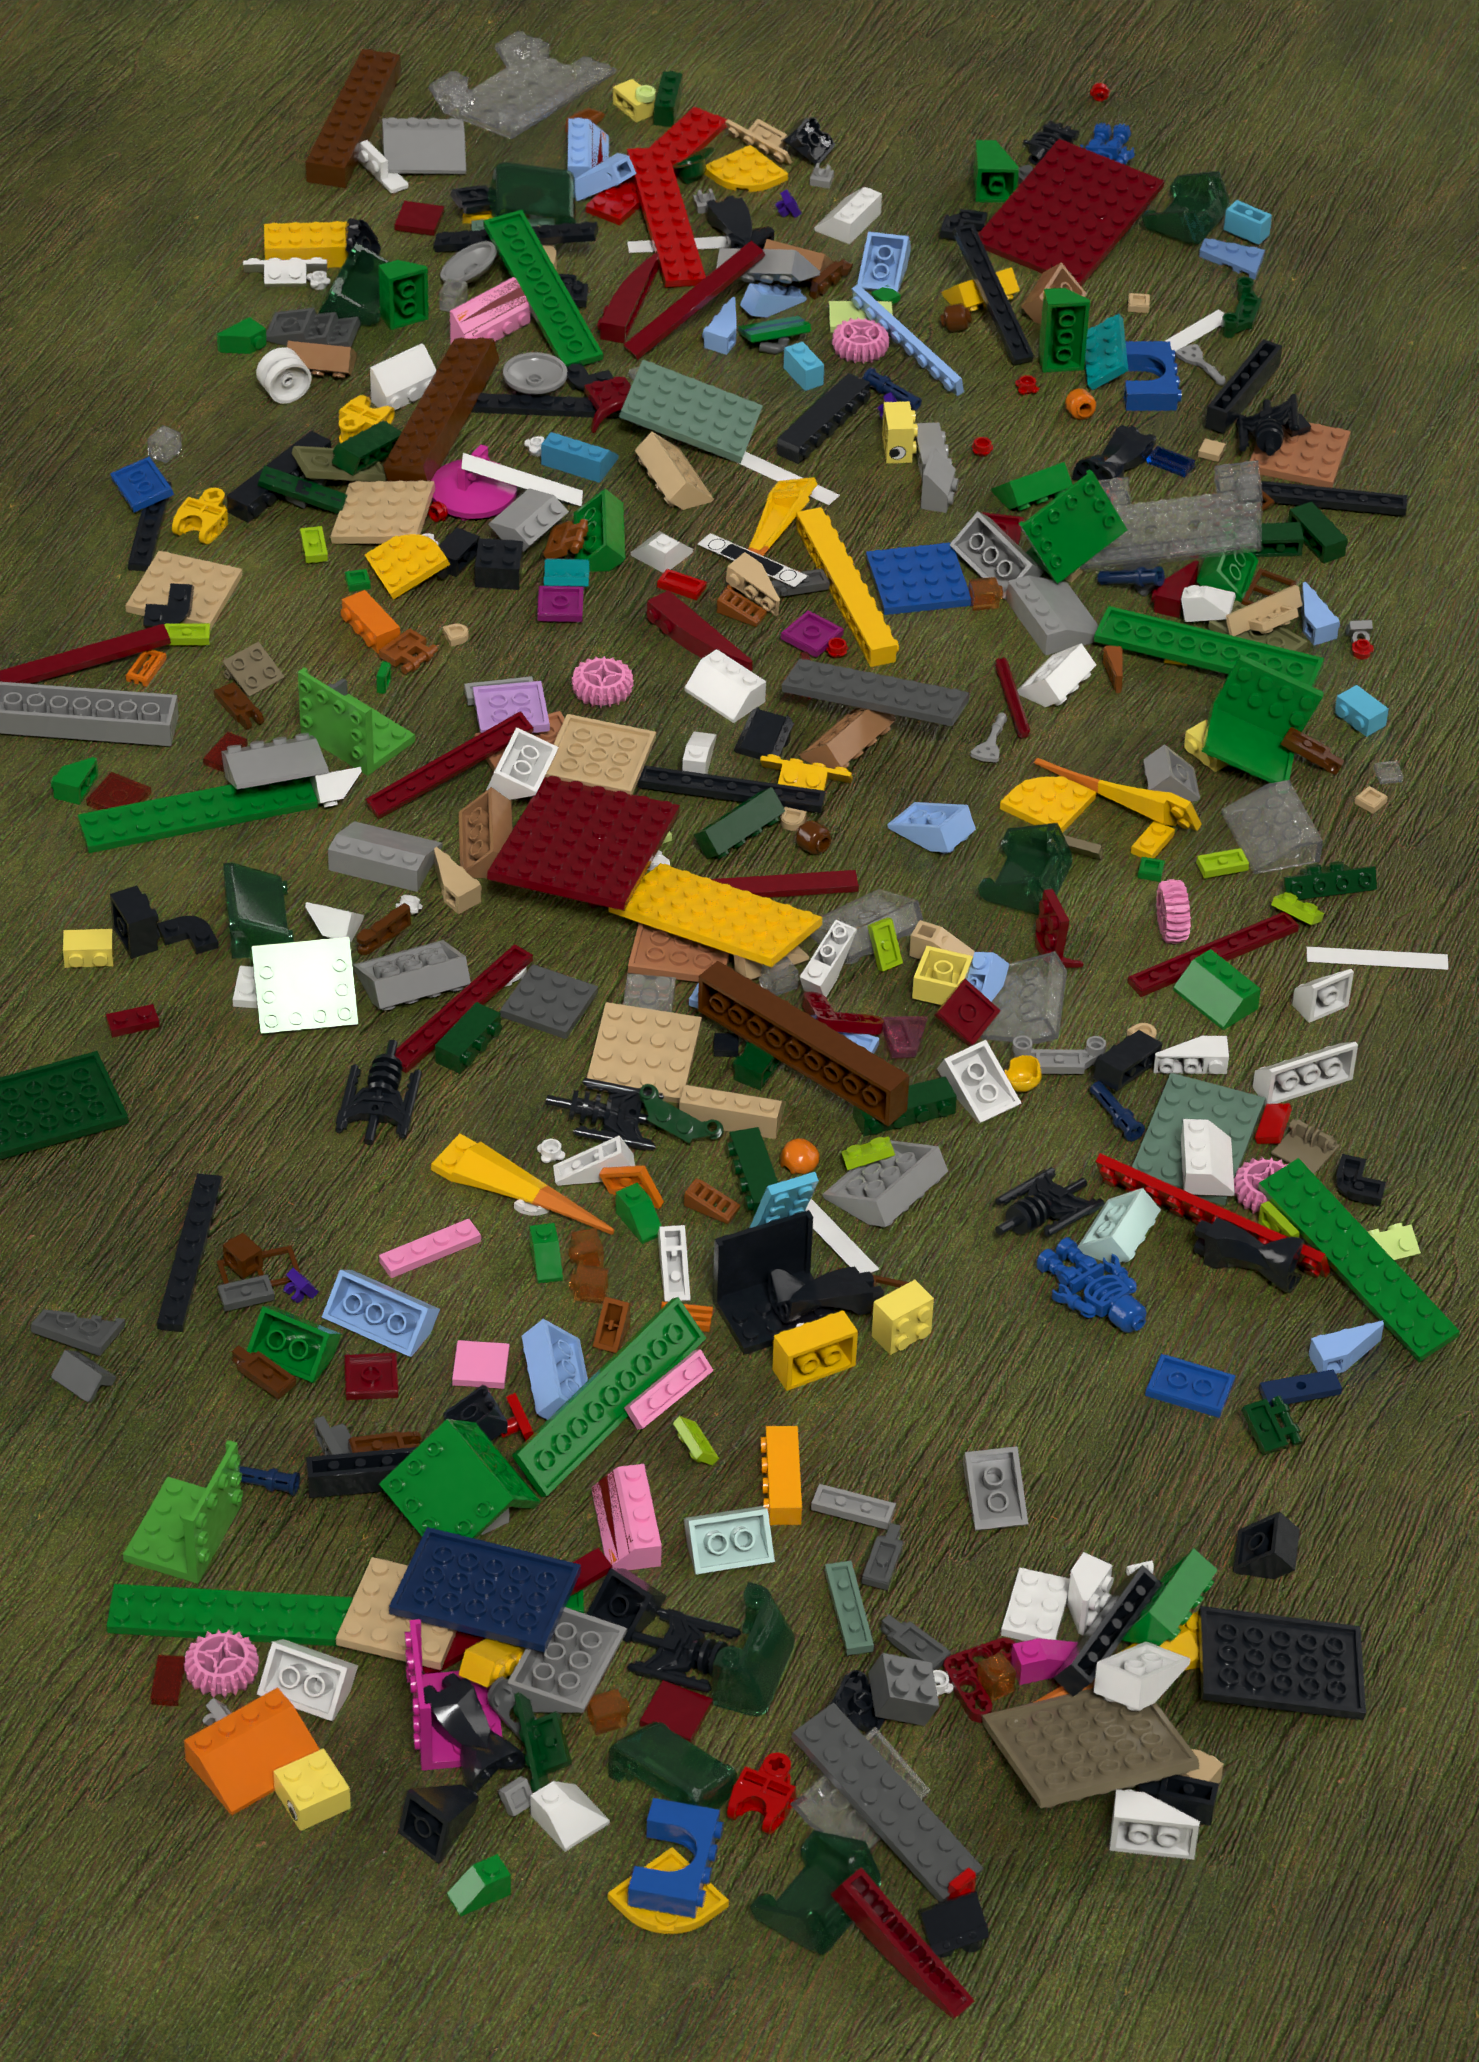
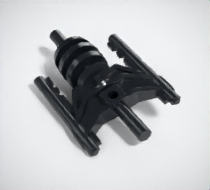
(1268, 424)
(381, 1099)
(619, 1113)
(1043, 1201)
(681, 1649)

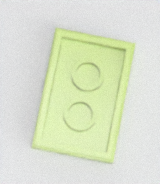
(844, 310)

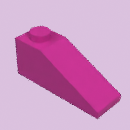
(1039, 1658)

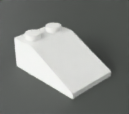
(979, 1082)
(1138, 1675)
(1151, 1827)

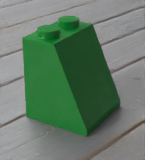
(993, 172)

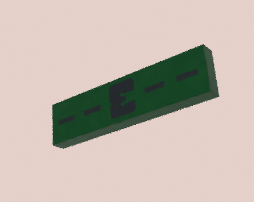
(302, 489)

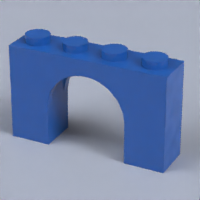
(1155, 394)
(679, 1890)

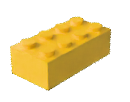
(306, 241)

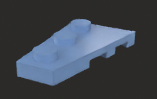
(1237, 256)

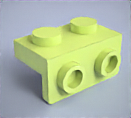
(1397, 1241)

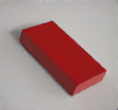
(681, 584)
(1273, 1123)

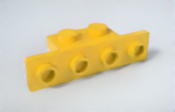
(805, 775)

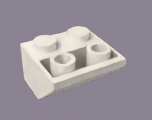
(1088, 1590)

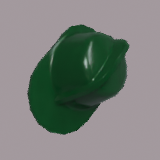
(694, 166)

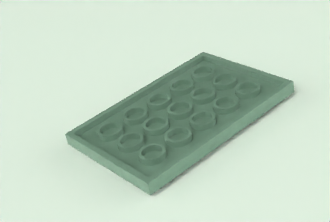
(691, 411)
(1191, 1098)

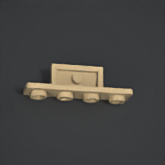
(763, 137)
(1266, 613)

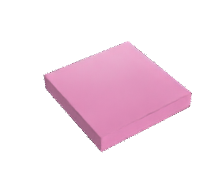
(480, 1364)

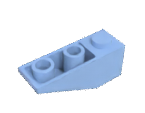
(604, 175)
(767, 300)
(721, 332)
(1317, 620)
(988, 973)
(1344, 1347)

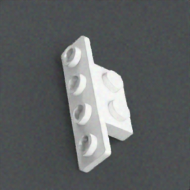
(378, 167)
(285, 272)

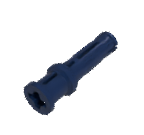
(884, 386)
(1140, 576)
(1122, 1117)
(272, 1480)

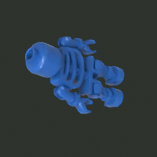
(1114, 147)
(1108, 1291)

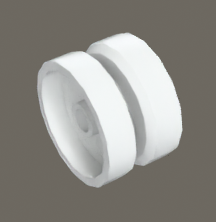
(283, 375)

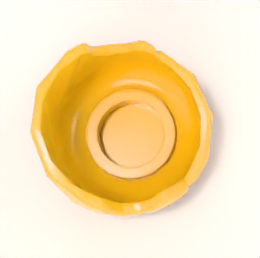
(1024, 1073)

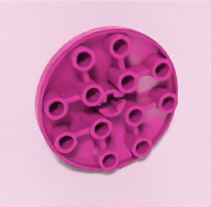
(469, 493)

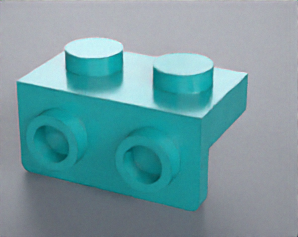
(566, 572)

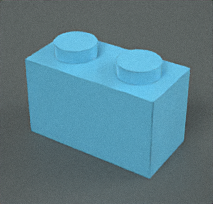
(1247, 222)
(803, 366)
(1361, 710)

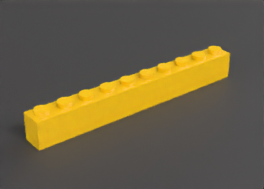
(847, 587)

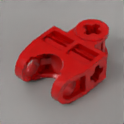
(764, 1792)

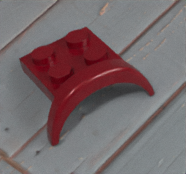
(607, 397)
(1053, 929)

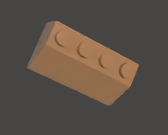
(848, 738)
(483, 831)

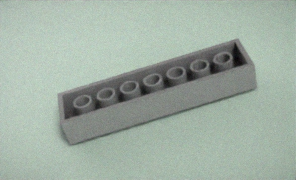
(88, 713)

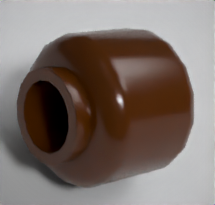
(956, 317)
(813, 837)

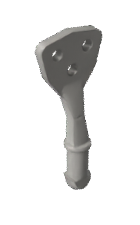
(1193, 355)
(988, 750)

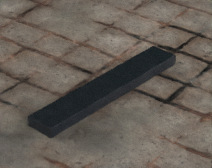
(147, 535)

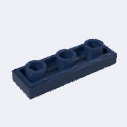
(1302, 1387)

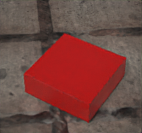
(962, 1884)

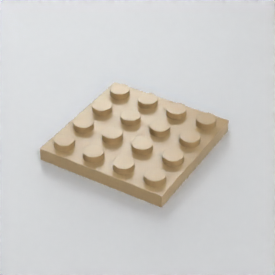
(382, 510)
(211, 583)
(601, 753)
(645, 1048)
(375, 1631)

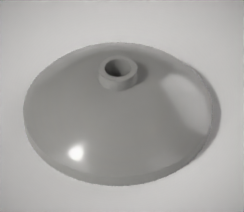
(470, 263)
(535, 373)

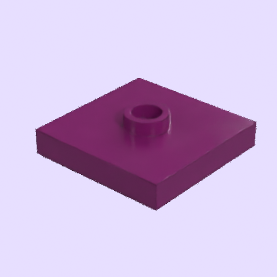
(560, 603)
(811, 633)

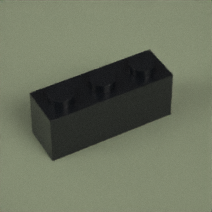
(1126, 1060)

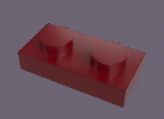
(132, 1020)

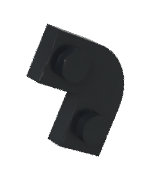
(964, 217)
(576, 289)
(578, 376)
(176, 611)
(191, 928)
(1355, 1186)

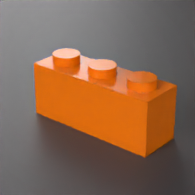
(369, 620)

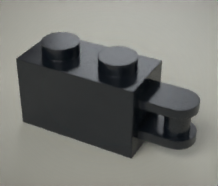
(460, 550)
(1187, 1794)

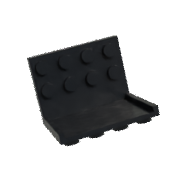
(742, 1277)

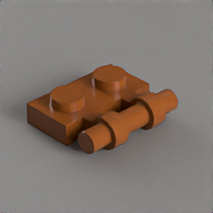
(566, 537)
(403, 647)

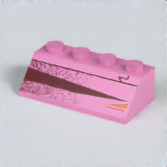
(491, 313)
(627, 1518)

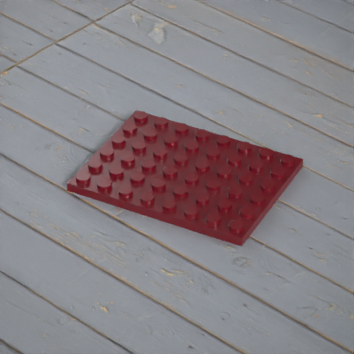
(1069, 211)
(584, 842)

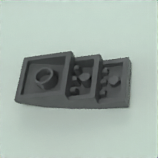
(309, 327)

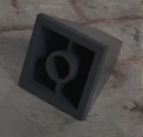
(437, 1817)

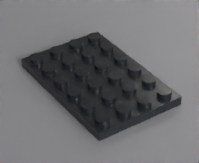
(1281, 1663)

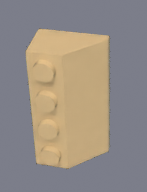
(672, 473)
(733, 1109)

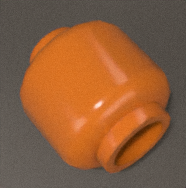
(1080, 404)

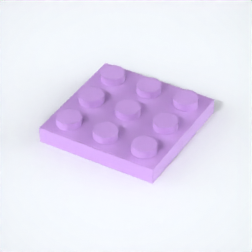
(502, 701)

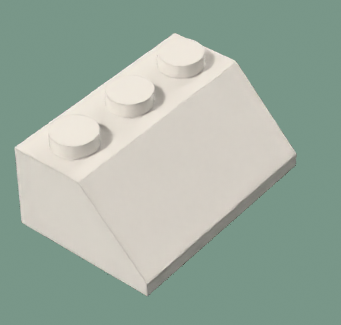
(851, 215)
(401, 378)
(1058, 676)
(726, 686)
(522, 765)
(1206, 1159)
(308, 1678)

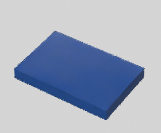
(141, 484)
(1190, 1385)

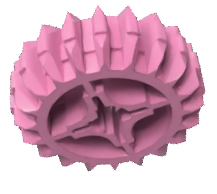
(860, 340)
(602, 681)
(1173, 911)
(1248, 1180)
(221, 1663)

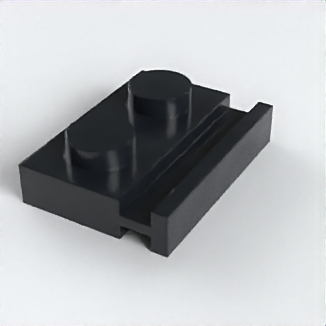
(471, 199)

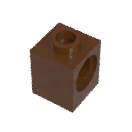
(242, 1255)

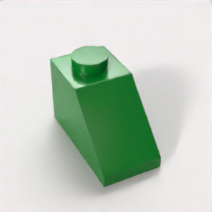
(242, 337)
(75, 780)
(638, 1212)
(545, 1253)
(481, 1886)

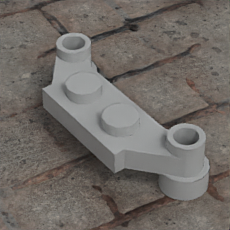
(1061, 1061)

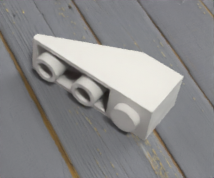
(828, 959)
(1195, 1056)

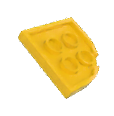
(746, 170)
(406, 562)
(1048, 801)
(665, 1922)

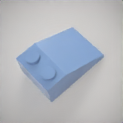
(884, 261)
(934, 825)

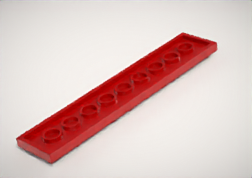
(683, 139)
(666, 217)
(1198, 1209)

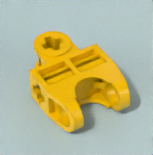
(358, 416)
(203, 515)

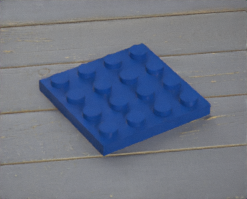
(918, 578)

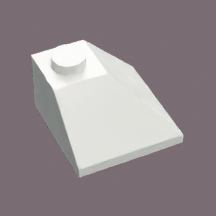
(661, 552)
(1206, 603)
(333, 785)
(334, 922)
(1323, 995)
(566, 1813)

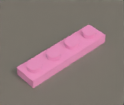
(429, 1248)
(668, 1389)

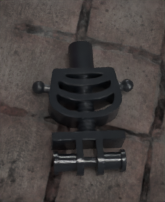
(1043, 141)

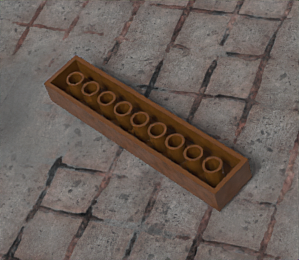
(353, 118)
(442, 410)
(803, 1043)

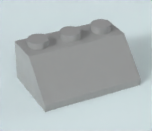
(528, 517)

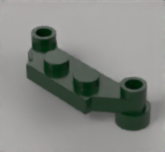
(1246, 311)
(676, 1121)

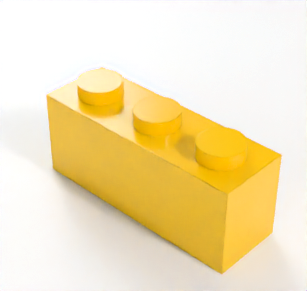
(489, 1661)

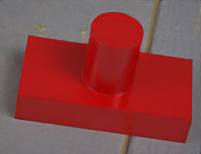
(519, 1421)

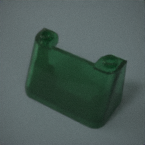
(534, 191)
(1196, 208)
(356, 287)
(1035, 862)
(254, 908)
(749, 1676)
(671, 1766)
(806, 1908)

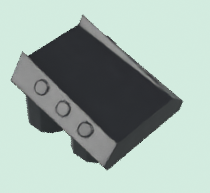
(809, 140)
(361, 232)
(764, 734)
(481, 1409)
(855, 1700)
(954, 1925)

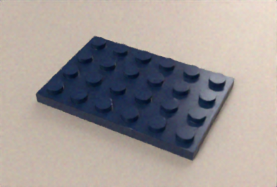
(485, 1589)

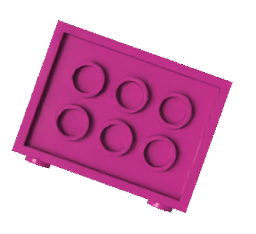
(433, 1747)

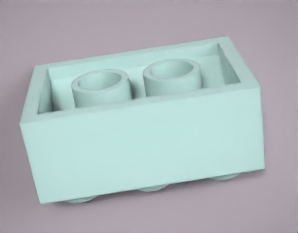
(1120, 1226)
(729, 1539)

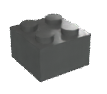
(903, 1689)

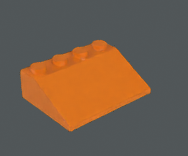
(245, 1748)

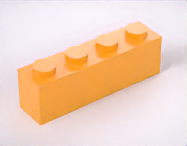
(783, 1475)

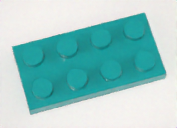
(1106, 352)

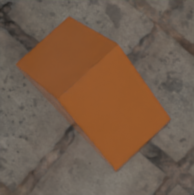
(612, 1325)

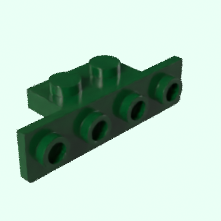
(1330, 880)
(543, 1740)

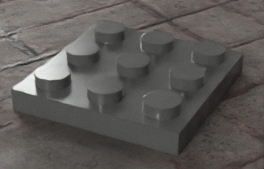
(549, 1001)

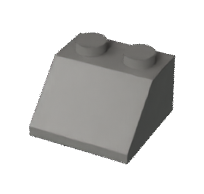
(938, 483)
(1171, 774)

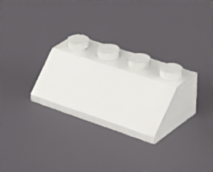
(1306, 1073)

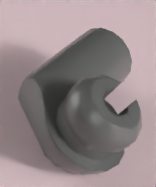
(774, 348)

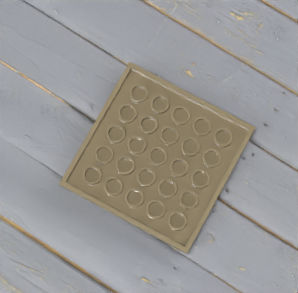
(1087, 1746)

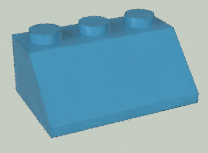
(577, 457)

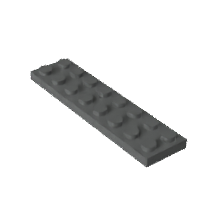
(876, 692)
(884, 1800)

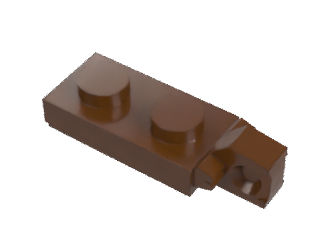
(828, 277)
(1312, 750)
(263, 1372)

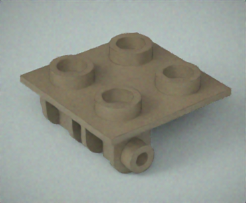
(252, 669)
(1308, 1146)

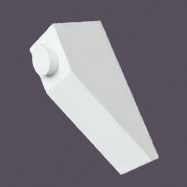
(699, 752)
(588, 1164)
(674, 1262)

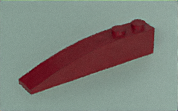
(628, 301)
(690, 629)
(900, 1943)

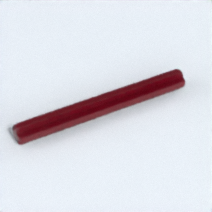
(1012, 697)

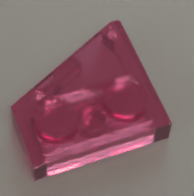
(904, 1034)

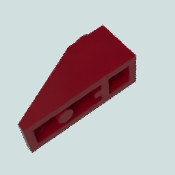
(1168, 596)

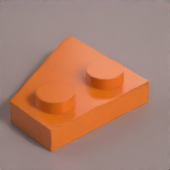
(620, 1177)

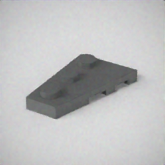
(82, 1333)

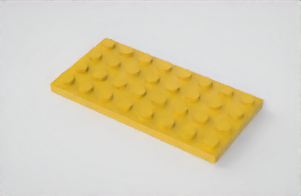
(719, 915)

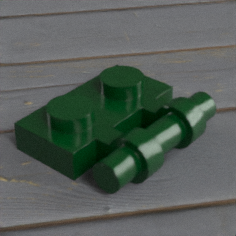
(1265, 1427)

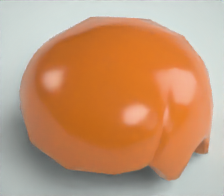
(799, 1156)

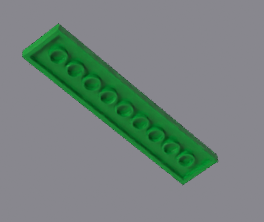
(543, 288)
(1199, 646)
(193, 813)
(1359, 1260)
(601, 1401)
(253, 1614)

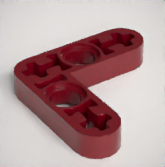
(819, 1008)
(968, 1676)

